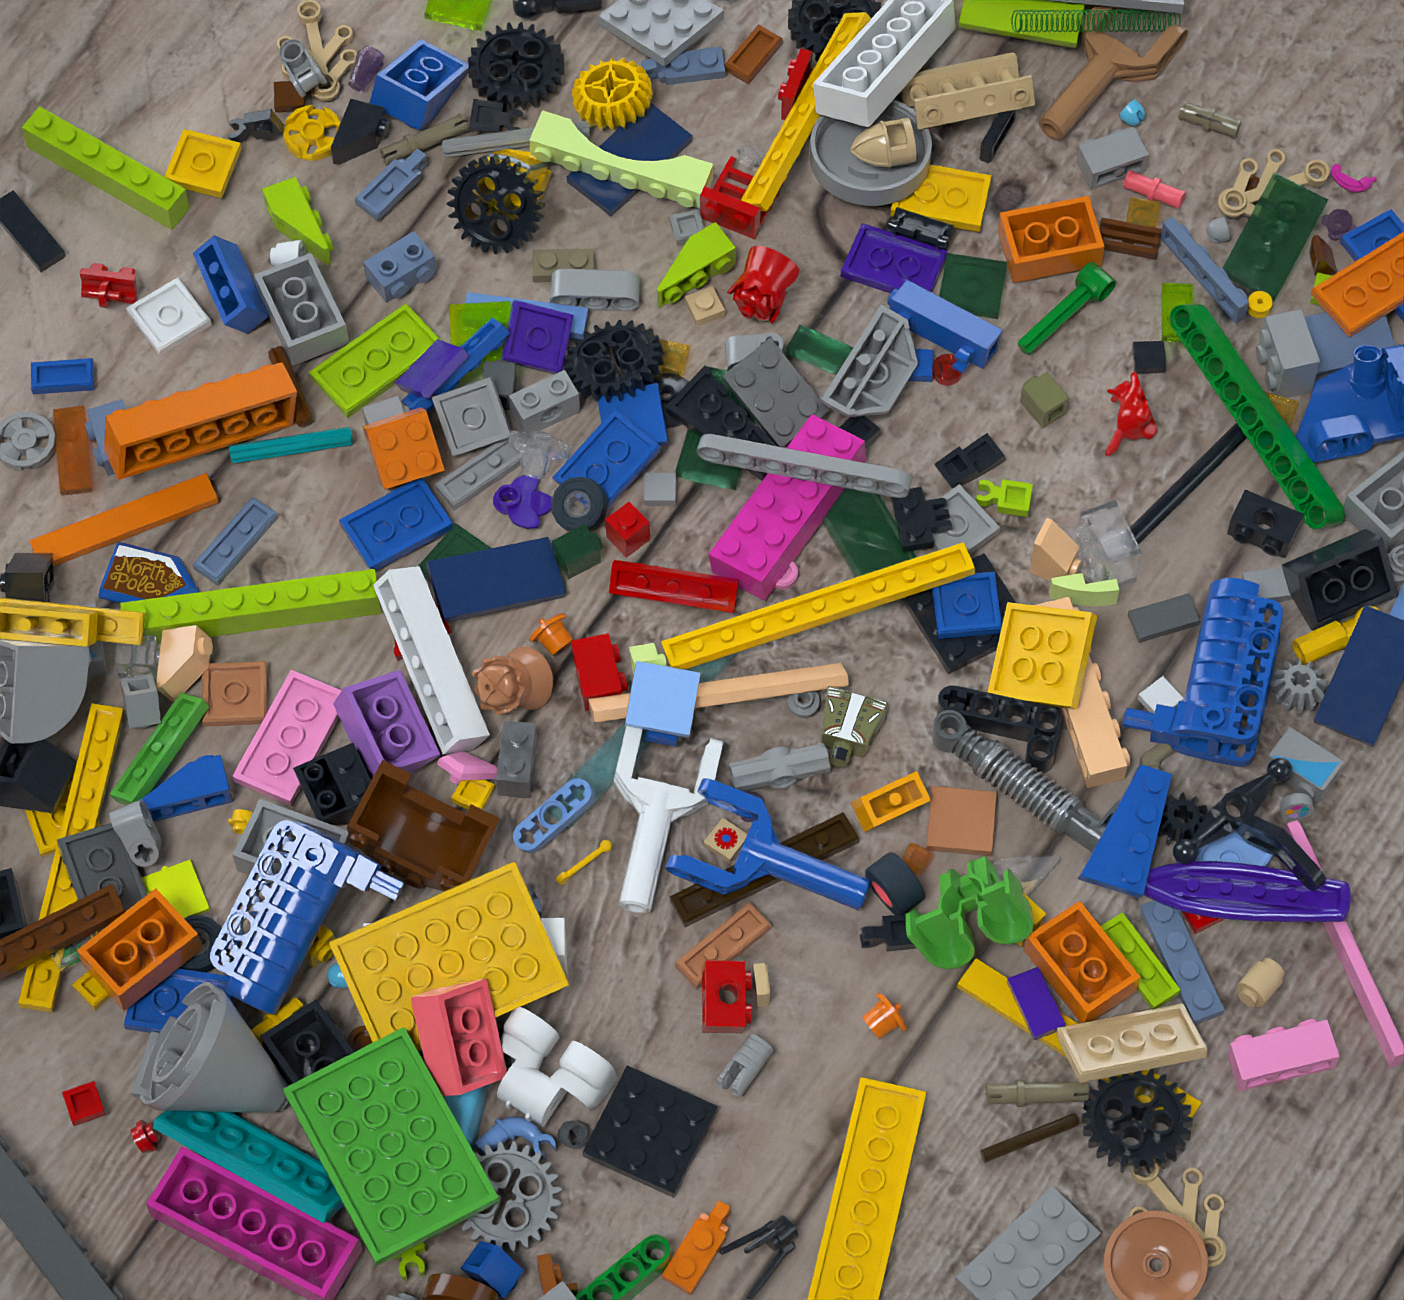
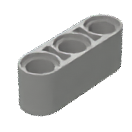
(596, 289)

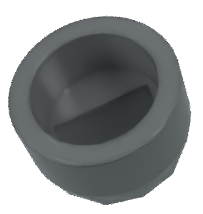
(576, 1129)

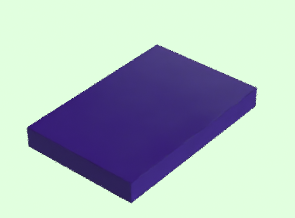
(890, 260)

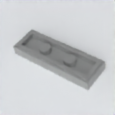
(478, 473)

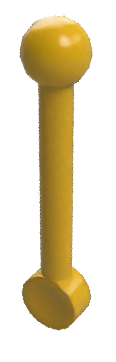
(605, 846)

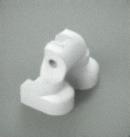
(536, 1094)

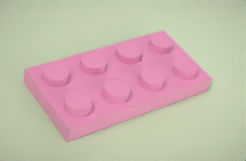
(288, 736)

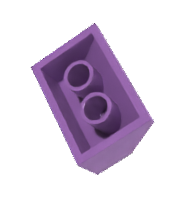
(385, 724)

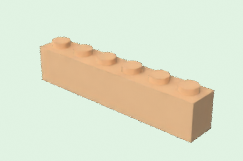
(1091, 727)

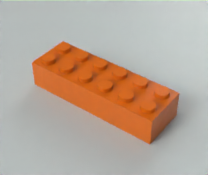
(199, 420)

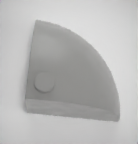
(39, 688)

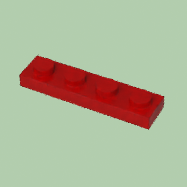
(673, 586)

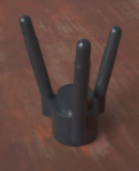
(776, 1235)

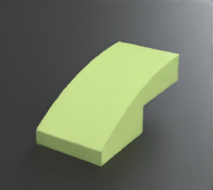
(1090, 594)

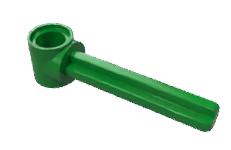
(1091, 285)

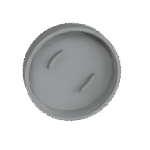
(859, 181)

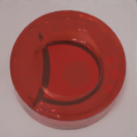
(943, 371)

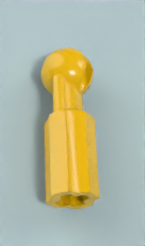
(1325, 639)

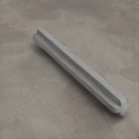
(496, 141)

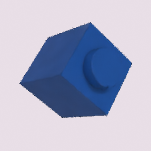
(492, 1268)

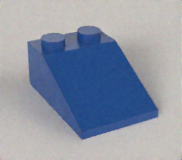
(418, 84)

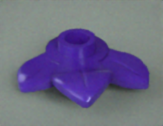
(527, 502)

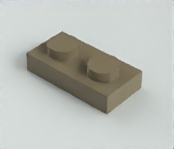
(549, 260)

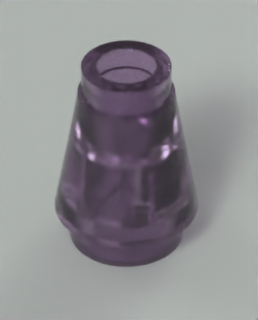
(365, 68)

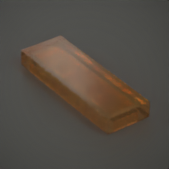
(72, 450)

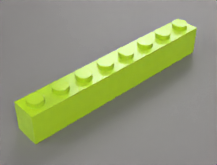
(263, 605)

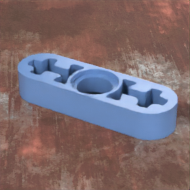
(567, 817)

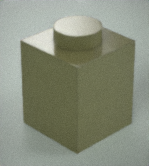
(1044, 399)

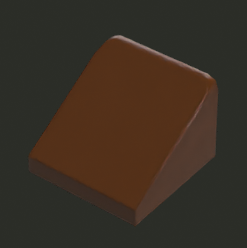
(1322, 257)

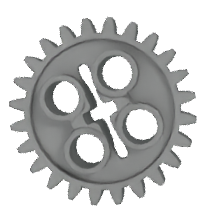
(534, 1208)

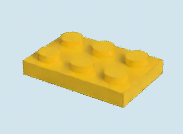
(950, 196)

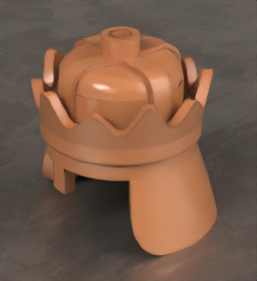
(514, 681)

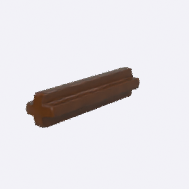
(302, 412)

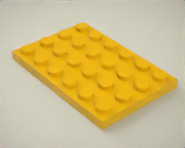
(451, 939)

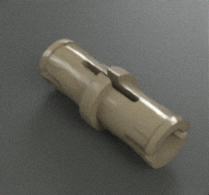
(1190, 111)

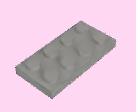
(1030, 1252)

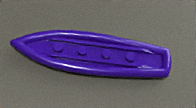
(1246, 893)

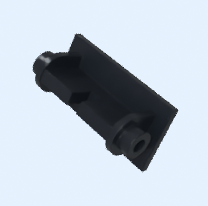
(921, 228)

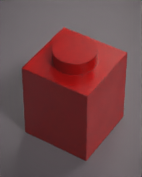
(627, 529)

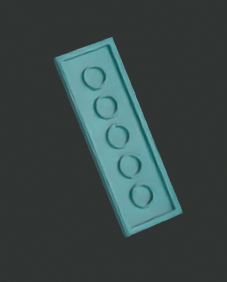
(255, 1157)

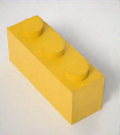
(48, 624)

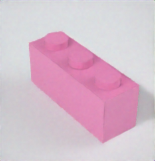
(1282, 1054)

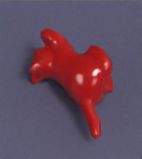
(1134, 415)

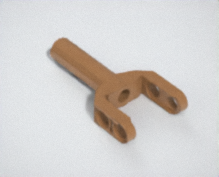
(1107, 61)

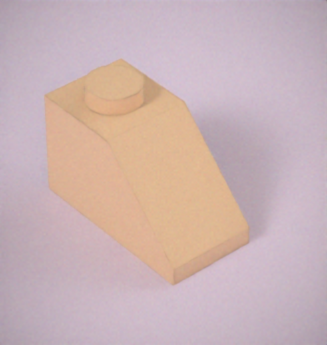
(1054, 553)
(182, 659)

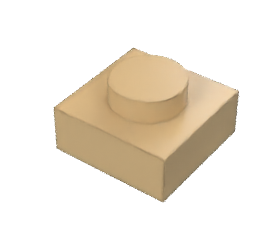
(704, 306)

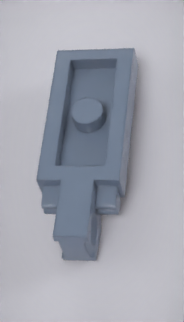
(688, 67)
(391, 185)

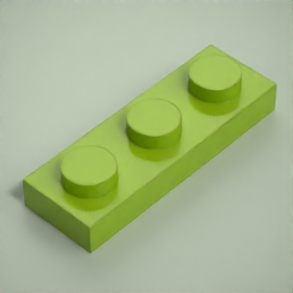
(1155, 983)

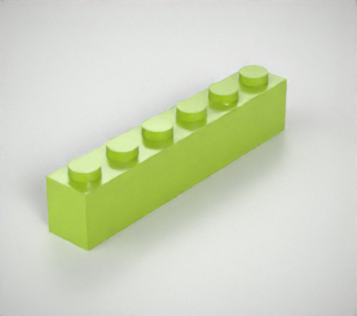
(106, 168)

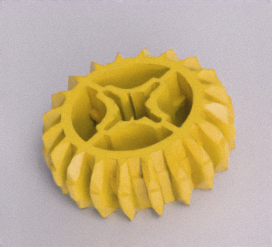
(612, 93)

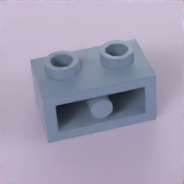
(400, 267)

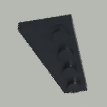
(708, 409)

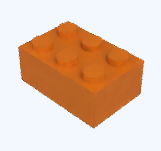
(1050, 239)
(139, 949)
(1082, 963)

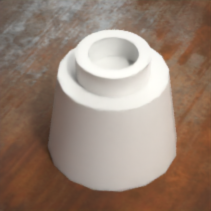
(287, 251)

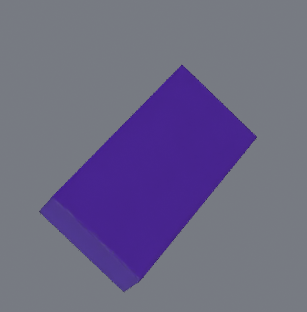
(1035, 1003)

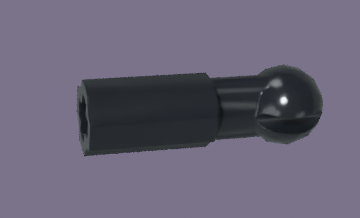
(530, 8)

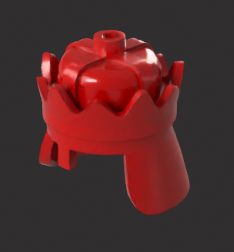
(763, 284)

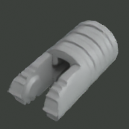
(745, 1064)

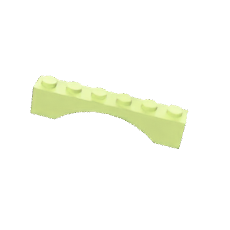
(677, 179)

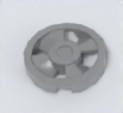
(25, 441)

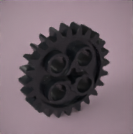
(816, 33)
(516, 66)
(484, 227)
(634, 351)
(1153, 1144)

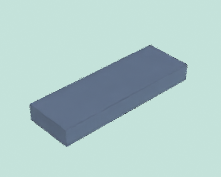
(235, 541)

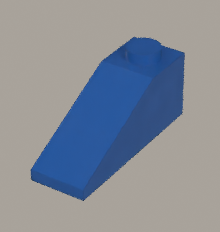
(191, 789)

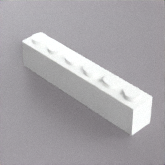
(431, 660)

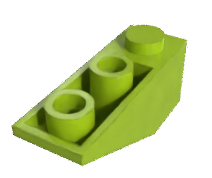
(293, 217)
(699, 260)

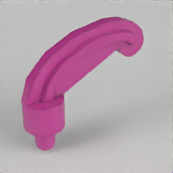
(1349, 183)

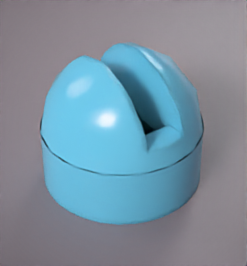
(1133, 113)
(336, 977)

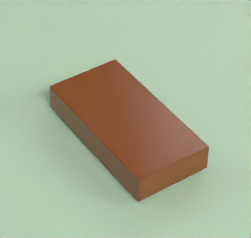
(753, 54)

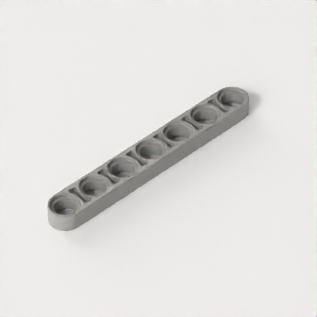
(804, 465)

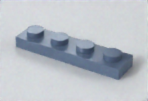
(1199, 264)
(1182, 961)

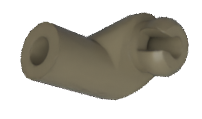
(1155, 755)

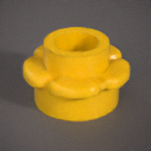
(239, 820)

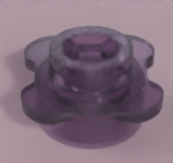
(1340, 217)

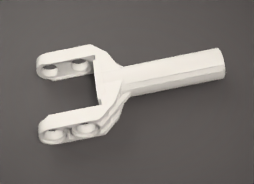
(657, 807)

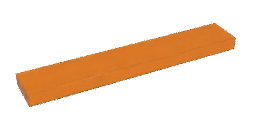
(127, 520)

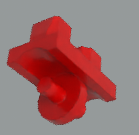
(108, 285)

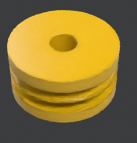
(1259, 304)

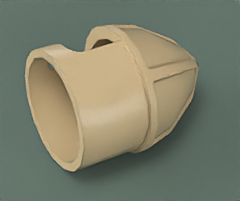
(886, 144)

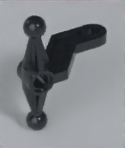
(1252, 829)

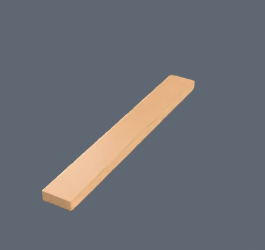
(738, 689)

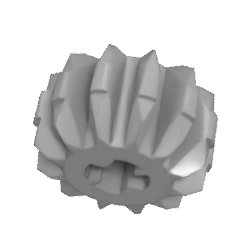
(1289, 683)

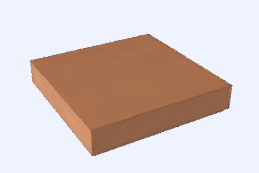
(235, 693)
(961, 821)

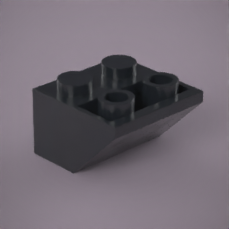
(34, 775)
(334, 784)

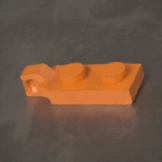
(698, 1249)

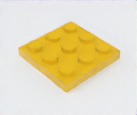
(1042, 654)

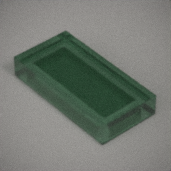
(818, 349)

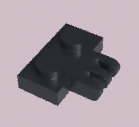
(919, 519)

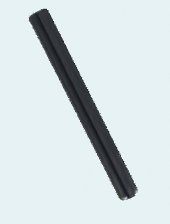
(1187, 483)

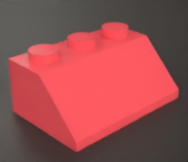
(459, 1036)

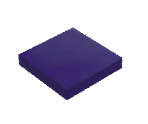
(537, 337)
(432, 369)

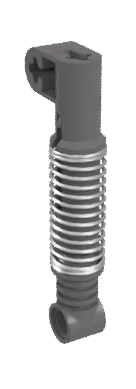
(1020, 781)

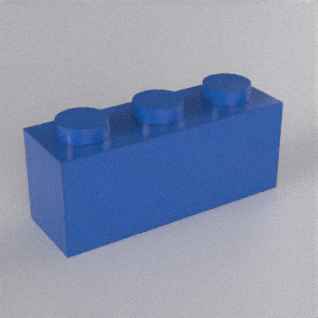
(230, 284)

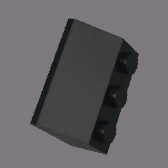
(1340, 578)

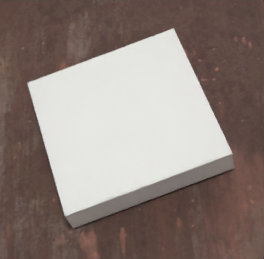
(168, 316)

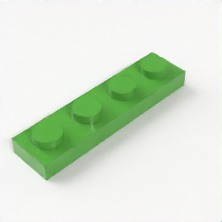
(159, 749)

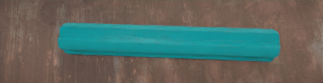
(291, 445)

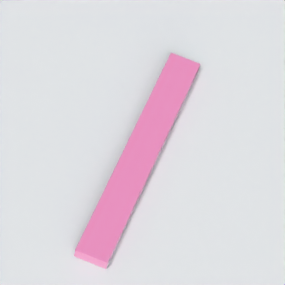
(1358, 972)

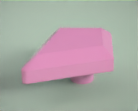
(467, 767)

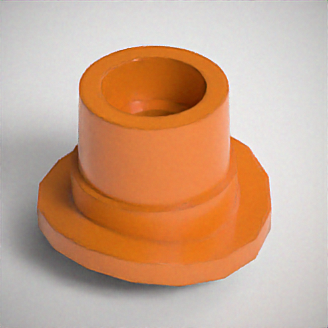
(552, 634)
(884, 1017)

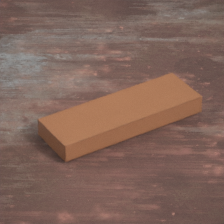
(724, 943)

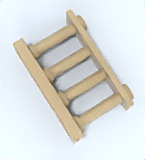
(968, 90)

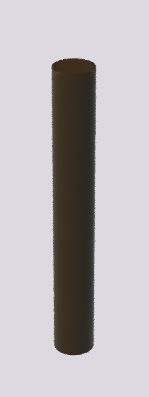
(1028, 1138)

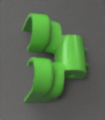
(1001, 913)

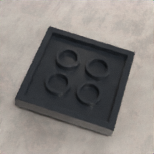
(957, 651)
(650, 1131)

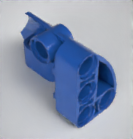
(1356, 405)

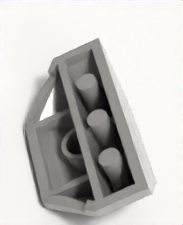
(875, 368)

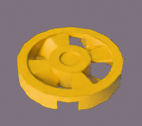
(310, 132)

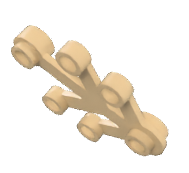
(321, 55)
(1244, 199)
(1188, 1208)

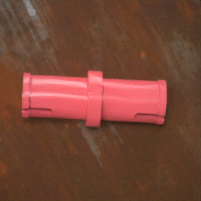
(1154, 189)

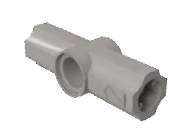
(779, 767)

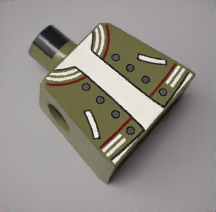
(850, 724)

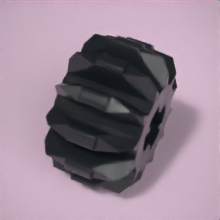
(1184, 809)

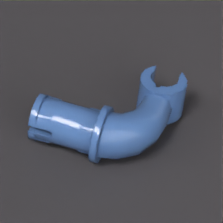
(511, 1127)

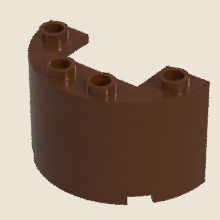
(417, 833)

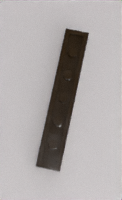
(818, 842)

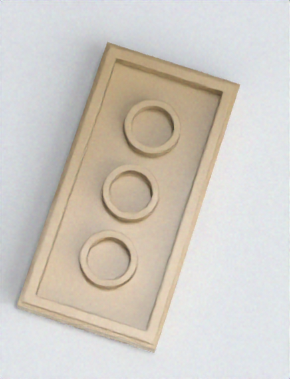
(1131, 1042)

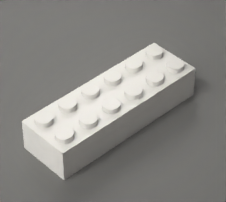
(883, 59)

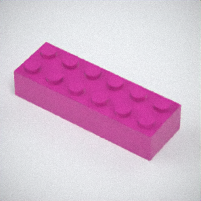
(782, 514)
(253, 1227)

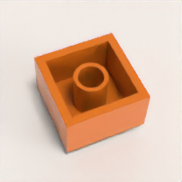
(403, 448)

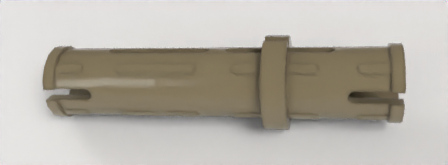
(424, 139)
(1022, 1093)

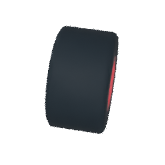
(895, 884)

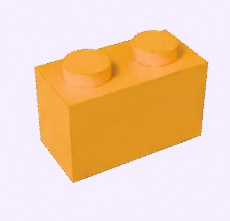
(890, 801)

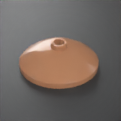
(1152, 1237)

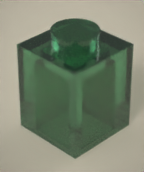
(577, 551)

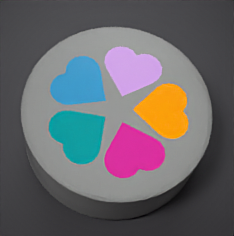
(1296, 806)

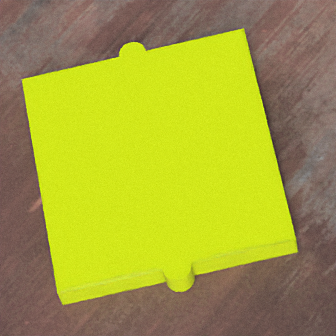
(179, 887)

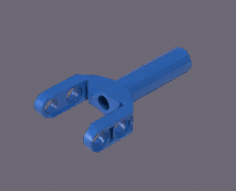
(766, 856)

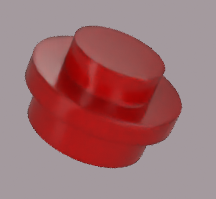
(145, 1136)

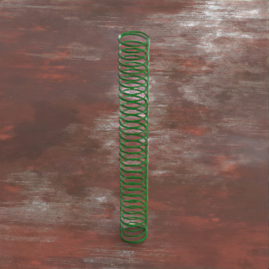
(1088, 20)

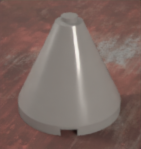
(211, 1061)

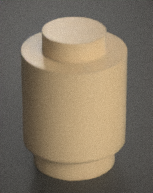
(1260, 983)

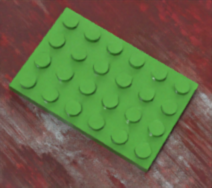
(390, 1146)

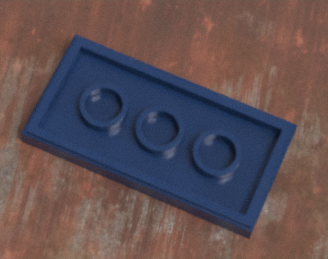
(649, 139)
(495, 579)
(1365, 678)

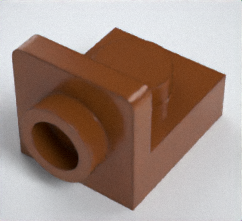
(551, 1274)

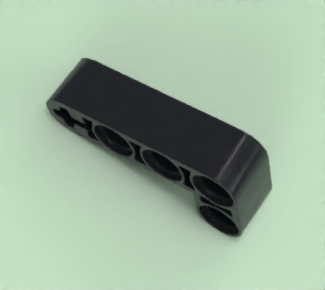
(998, 723)

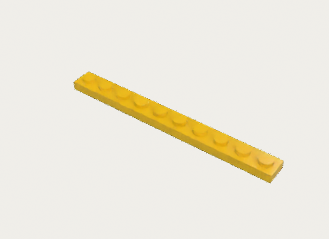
(818, 607)
(81, 814)

